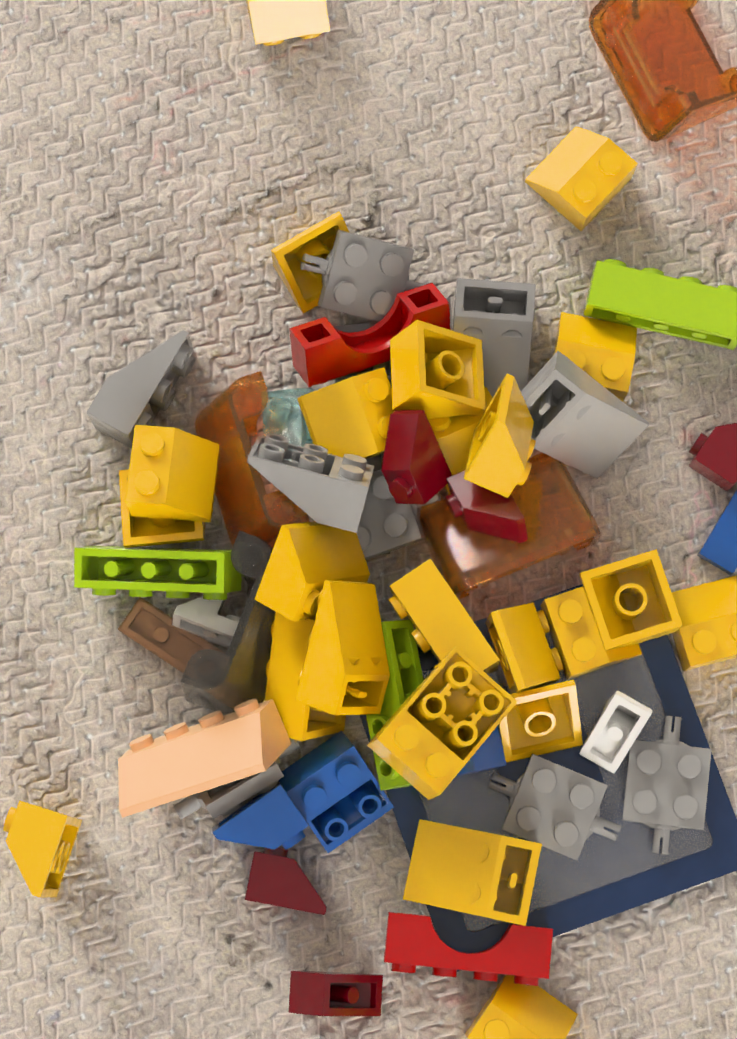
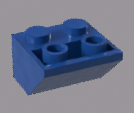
(335, 791)

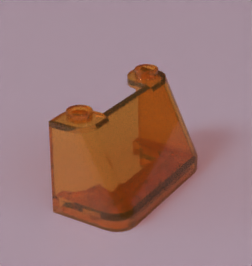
(662, 64)
(239, 486)
(553, 519)

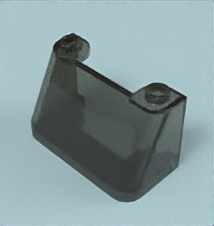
(229, 679)

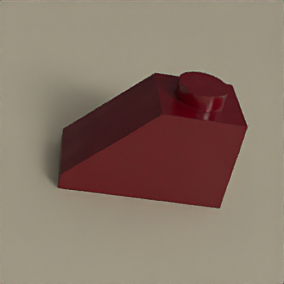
(717, 456)
(413, 459)
(485, 510)
(282, 883)
(335, 993)

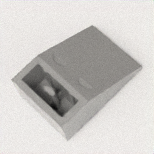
(503, 320)
(141, 389)
(579, 417)
(319, 483)

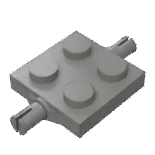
(362, 275)
(387, 524)
(667, 785)
(229, 797)
(554, 806)

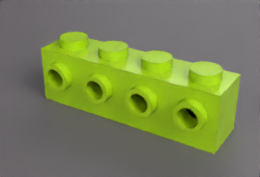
(663, 303)
(156, 569)
(403, 681)

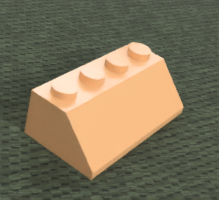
(200, 756)

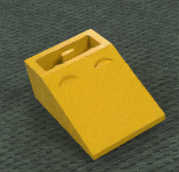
(346, 652)
(442, 724)
(472, 872)

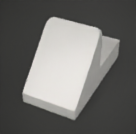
(203, 619)
(615, 731)

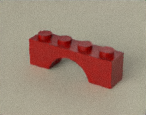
(327, 353)
(519, 952)

